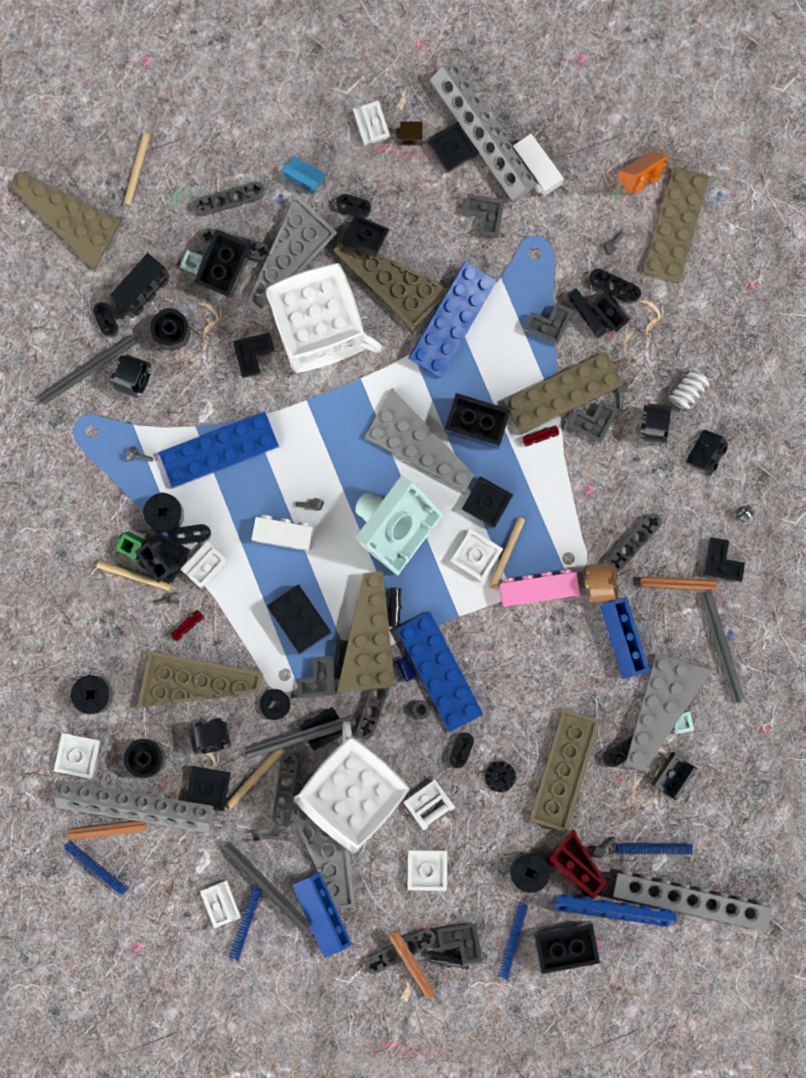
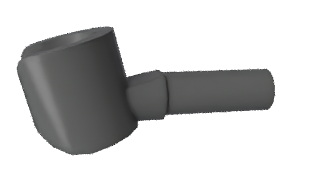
(610, 247)
(621, 390)
(133, 452)
(317, 504)
(167, 599)
(259, 836)
(599, 852)

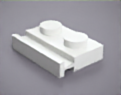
(371, 123)
(204, 565)
(220, 904)

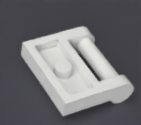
(425, 799)

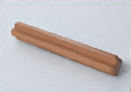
(678, 583)
(106, 830)
(411, 964)

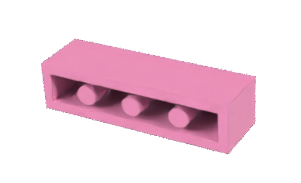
(539, 589)

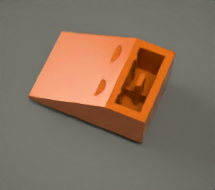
(643, 171)

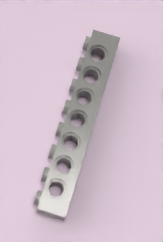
(483, 131)
(134, 806)
(759, 920)

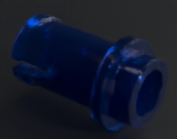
(405, 669)

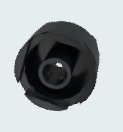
(163, 321)
(131, 375)
(657, 423)
(153, 509)
(80, 694)
(209, 736)
(136, 750)
(540, 875)

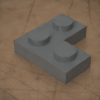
(490, 211)
(551, 328)
(595, 426)
(323, 681)
(464, 937)

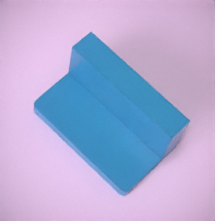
(303, 174)

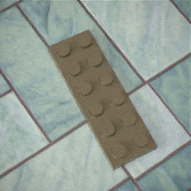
(676, 225)
(563, 393)
(564, 770)

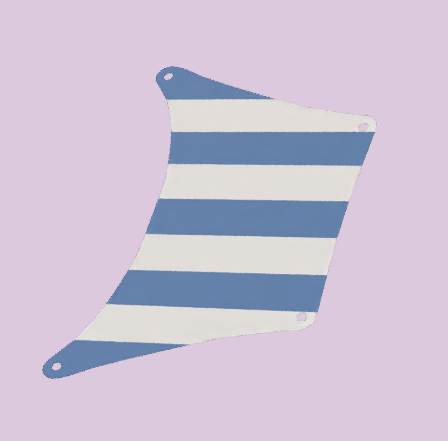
(329, 459)

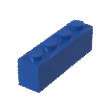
(624, 638)
(322, 915)

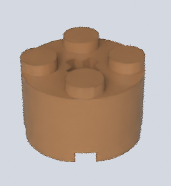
(602, 582)

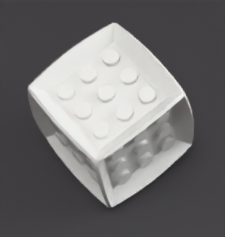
(318, 318)
(351, 793)

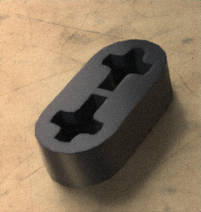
(354, 201)
(102, 321)
(194, 538)
(466, 752)

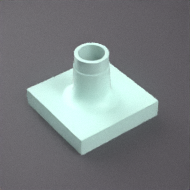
(396, 523)

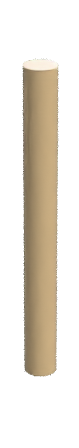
(137, 168)
(507, 552)
(133, 575)
(254, 778)

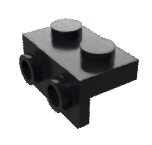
(707, 452)
(325, 716)
(674, 776)

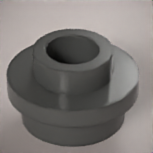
(744, 513)
(425, 705)

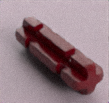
(540, 435)
(187, 625)

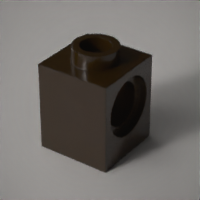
(410, 133)

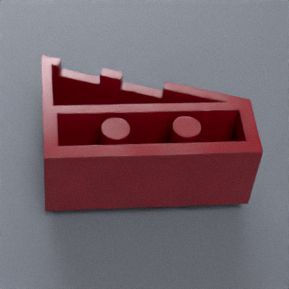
(576, 866)

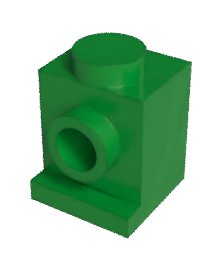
(125, 544)

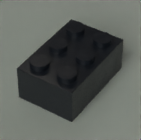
(224, 263)
(140, 286)
(477, 421)
(299, 619)
(566, 947)

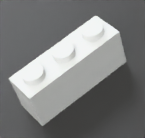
(538, 165)
(282, 533)

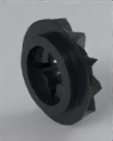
(284, 706)
(490, 776)

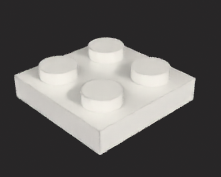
(476, 555)
(77, 756)
(427, 870)

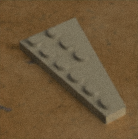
(75, 221)
(399, 287)
(369, 648)
(181, 679)

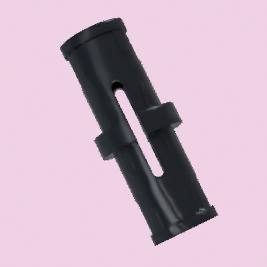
(395, 607)
(447, 959)

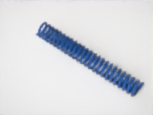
(637, 847)
(96, 870)
(522, 912)
(249, 922)

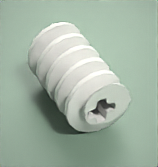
(689, 389)

